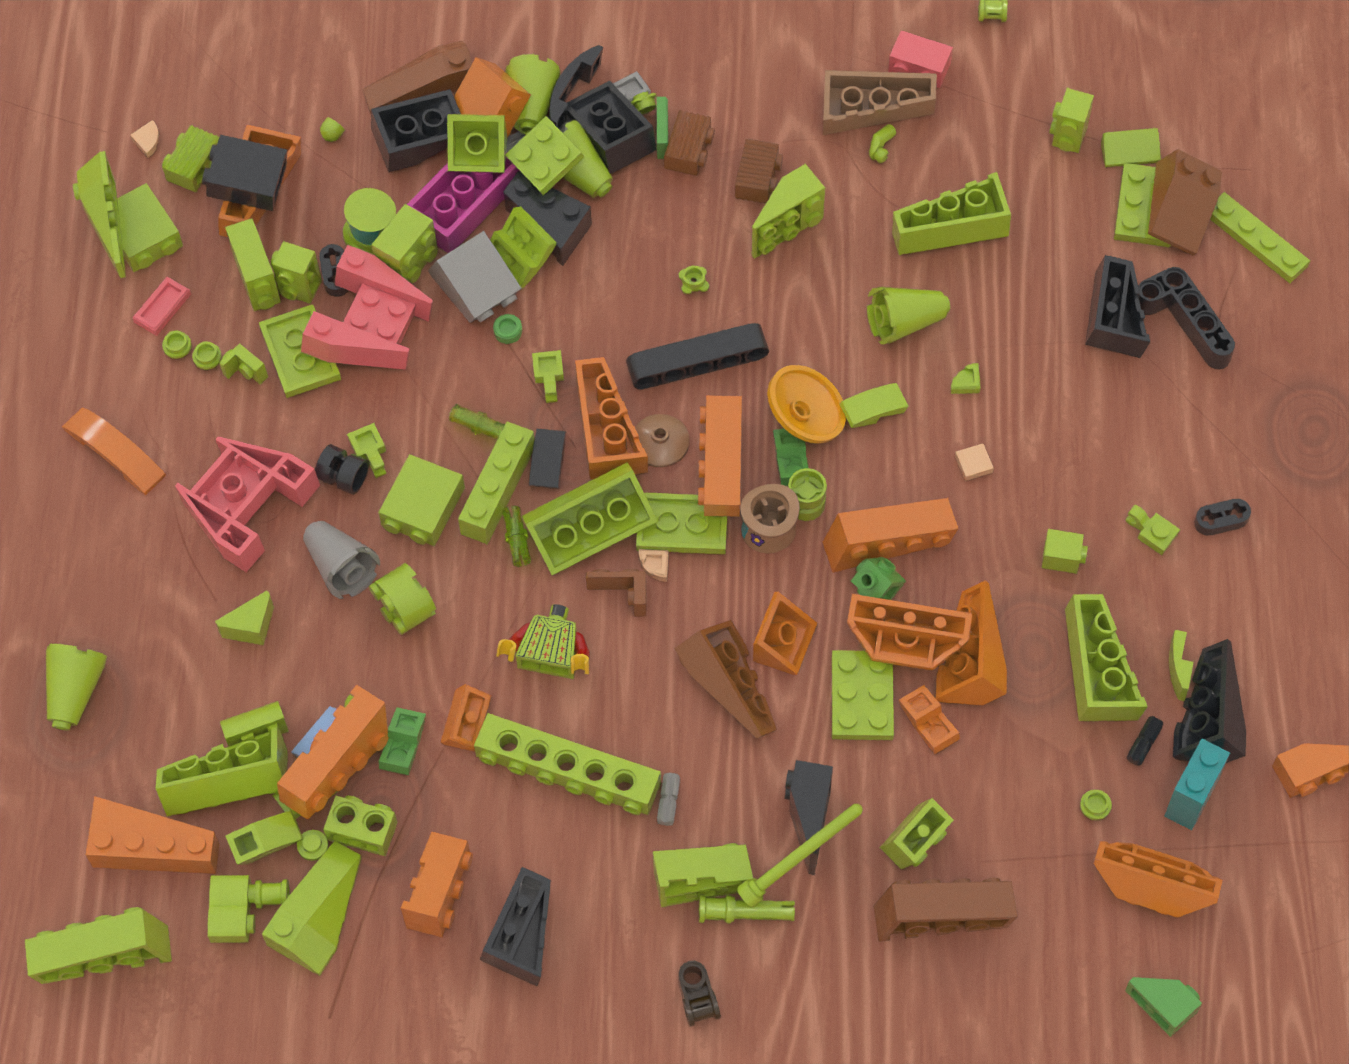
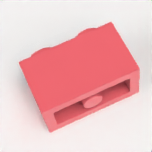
(920, 55)

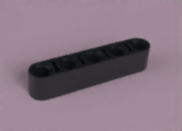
(697, 356)

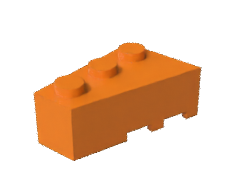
(437, 885)

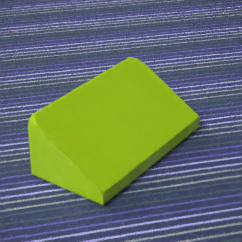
(1131, 147)

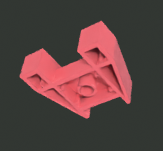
(375, 319)
(237, 489)

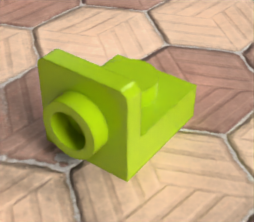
(245, 362)

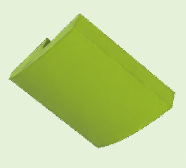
(523, 245)

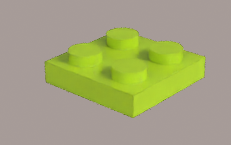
(544, 155)

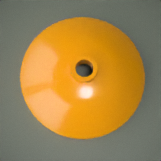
(806, 404)

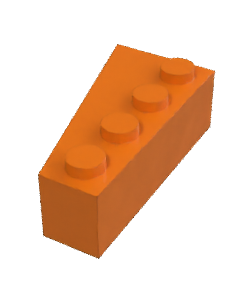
(233, 212)
(722, 456)
(888, 532)
(335, 754)

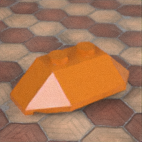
(907, 631)
(1156, 879)

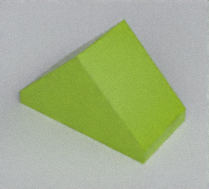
(249, 621)

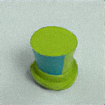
(367, 215)

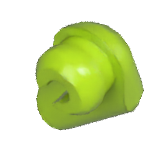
(878, 141)

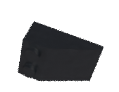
(613, 126)
(412, 129)
(809, 793)

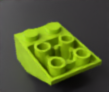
(790, 209)

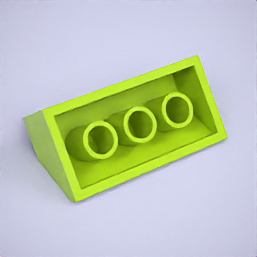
(589, 518)

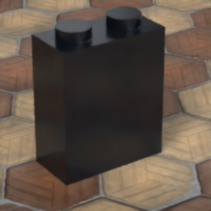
(245, 172)

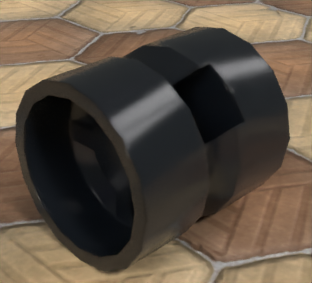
(339, 468)

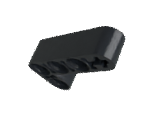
(1214, 345)

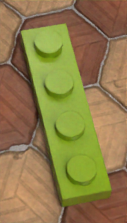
(1258, 238)

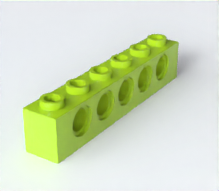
(586, 760)

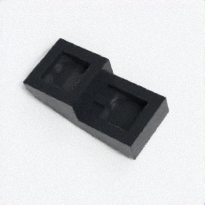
(547, 458)

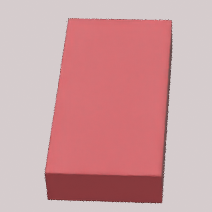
(161, 306)

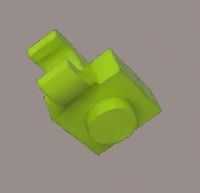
(547, 370)
(369, 445)
(1155, 532)

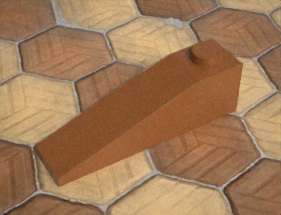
(430, 73)
(719, 665)

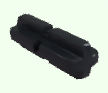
(1145, 740)

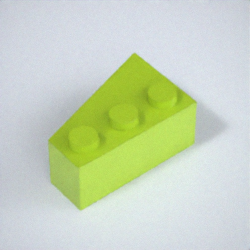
(695, 871)

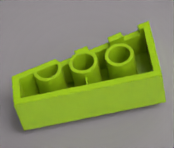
(954, 218)
(1099, 664)
(224, 774)

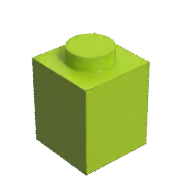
(1064, 551)

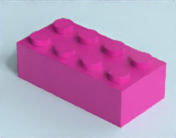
(461, 201)

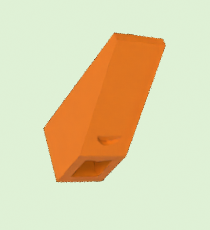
(1310, 766)

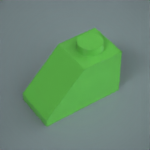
(1165, 1001)

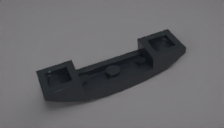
(580, 68)

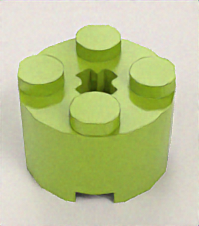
(403, 599)

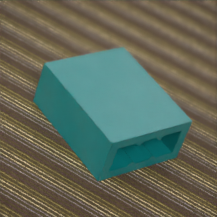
(1196, 784)

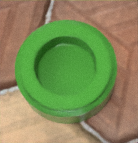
(507, 328)

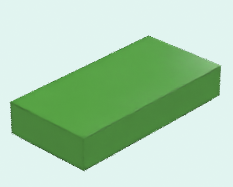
(662, 126)

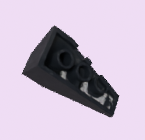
(1214, 707)

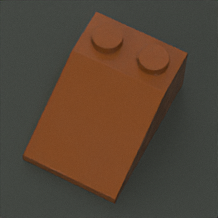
(1183, 200)

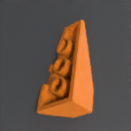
(979, 668)

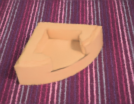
(146, 138)
(655, 563)

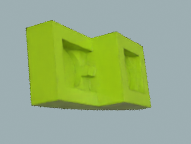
(872, 404)
(1179, 669)

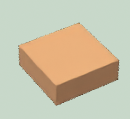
(974, 462)

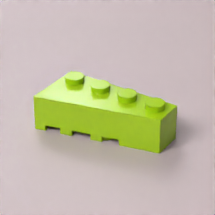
(97, 946)

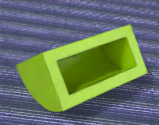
(253, 721)

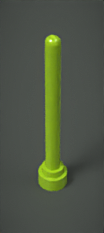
(753, 890)

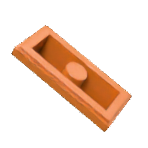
(465, 717)

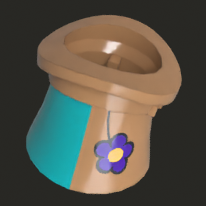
(769, 517)

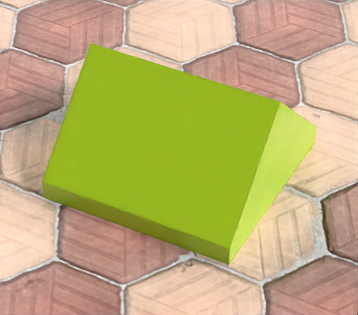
(476, 143)

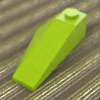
(313, 914)

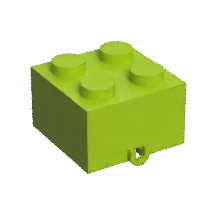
(407, 243)

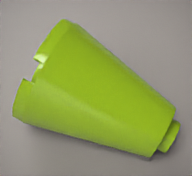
(537, 79)
(590, 172)
(904, 311)
(70, 682)

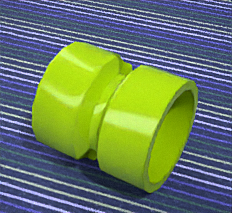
(811, 492)

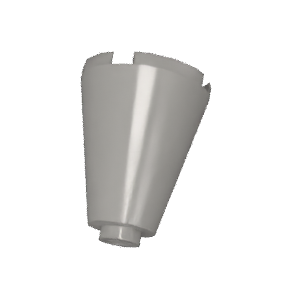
(341, 560)

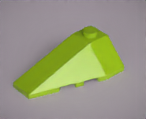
(99, 199)

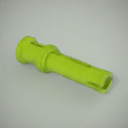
(731, 909)

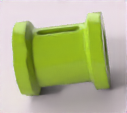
(992, 10)
(271, 893)

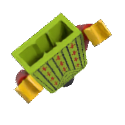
(548, 645)

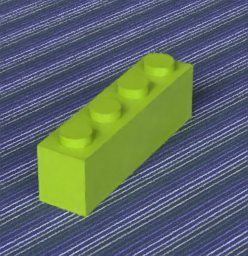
(496, 483)

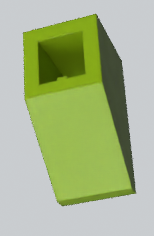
(264, 838)

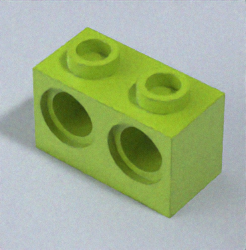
(357, 832)

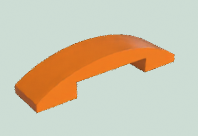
(115, 448)

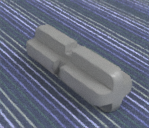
(668, 799)

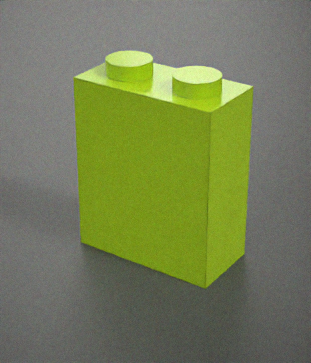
(145, 228)
(253, 265)
(421, 500)

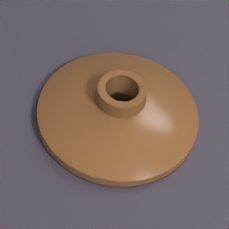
(665, 450)

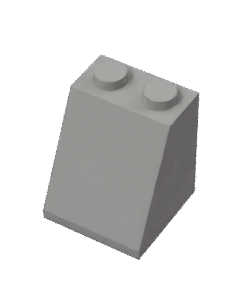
(475, 278)

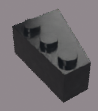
(555, 212)
(1115, 310)
(519, 931)

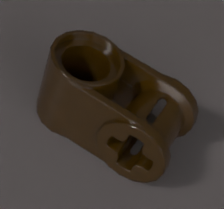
(697, 999)

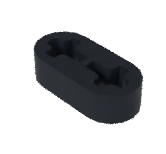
(329, 271)
(1222, 517)

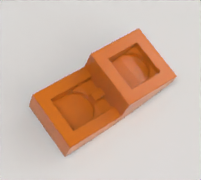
(928, 720)

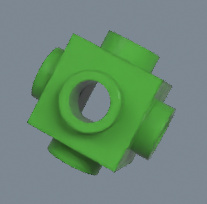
(877, 578)

